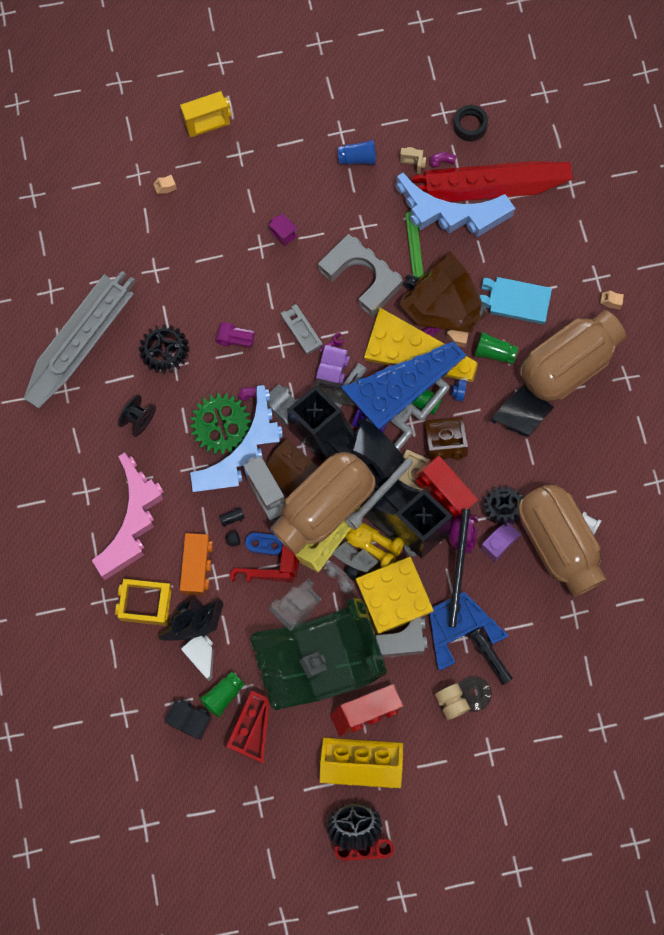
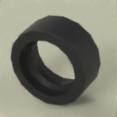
(472, 110)

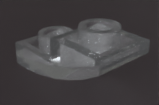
(344, 582)

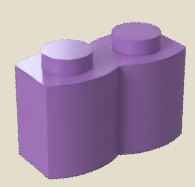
(333, 364)

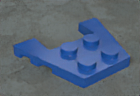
(468, 620)

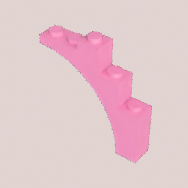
(124, 548)

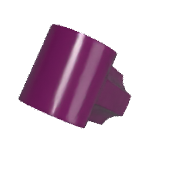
(229, 335)

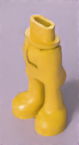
(363, 539)

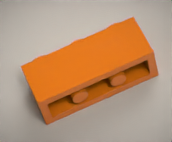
(196, 564)

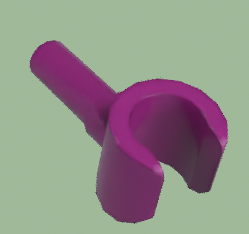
(334, 342)

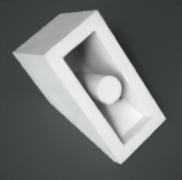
(201, 654)

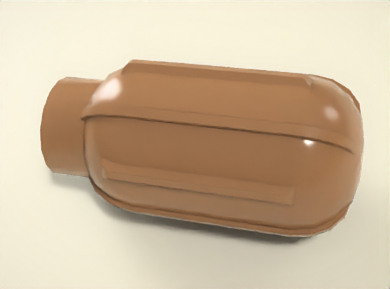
(572, 356)
(323, 501)
(562, 538)

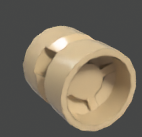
(452, 701)

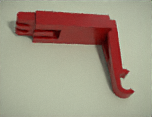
(288, 570)

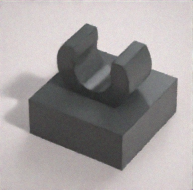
(313, 664)

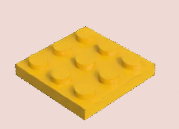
(394, 595)

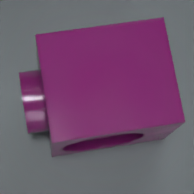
(283, 229)

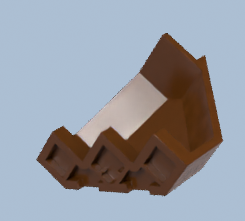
(445, 297)

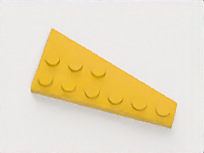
(399, 342)

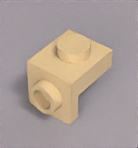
(413, 156)

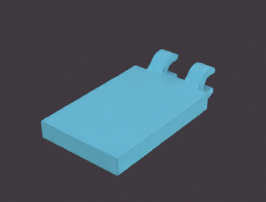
(517, 299)

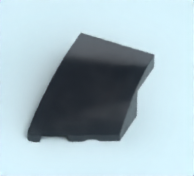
(523, 412)
(376, 448)
(192, 620)

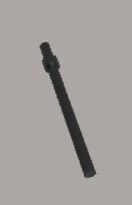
(454, 606)

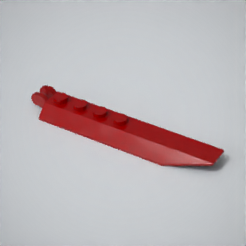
(493, 180)

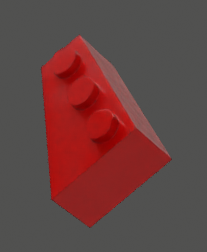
(250, 729)

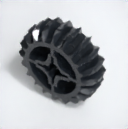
(171, 346)
(366, 831)

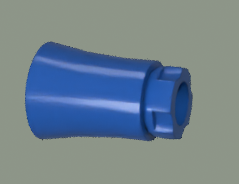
(358, 153)

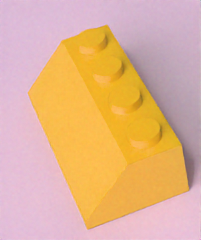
(361, 763)

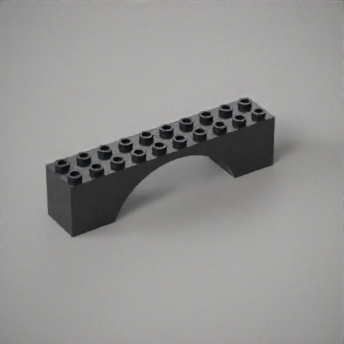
(405, 510)

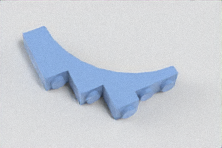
(451, 216)
(261, 432)

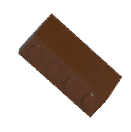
(290, 467)

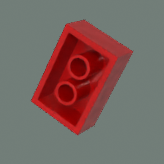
(444, 486)

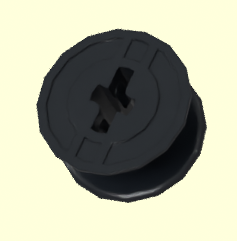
(136, 415)

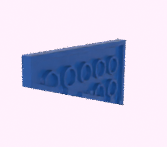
(396, 387)

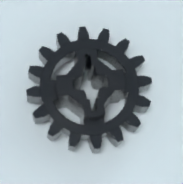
(504, 505)

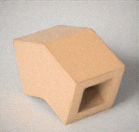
(164, 185)
(612, 300)
(458, 337)

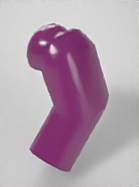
(442, 156)
(247, 392)

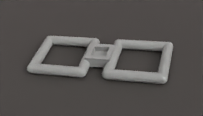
(401, 418)

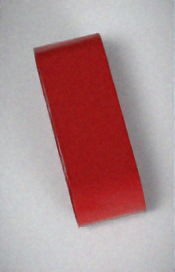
(374, 852)

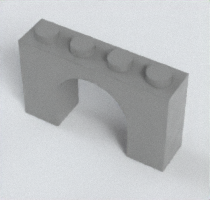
(350, 253)
(264, 488)
(406, 642)

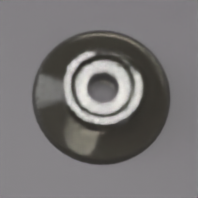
(484, 691)

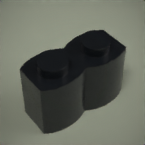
(187, 719)

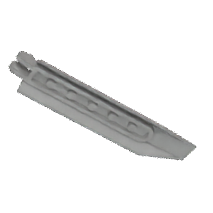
(78, 337)

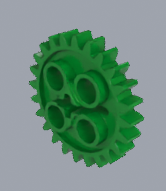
(205, 429)

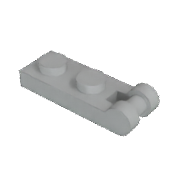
(301, 330)

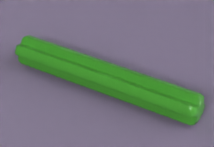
(414, 246)

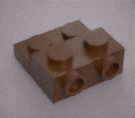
(446, 438)

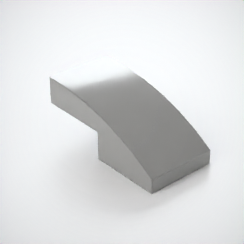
(358, 560)

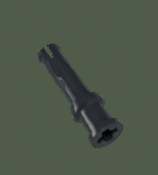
(485, 648)

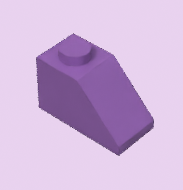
(500, 541)

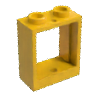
(206, 114)
(164, 603)

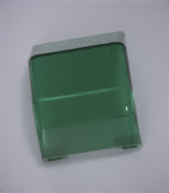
(342, 638)

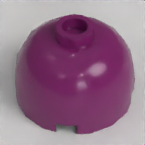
(471, 535)

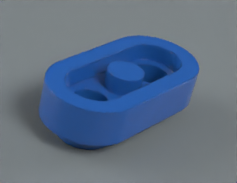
(458, 390)
(265, 543)

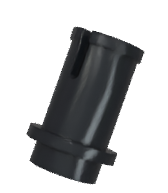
(232, 517)

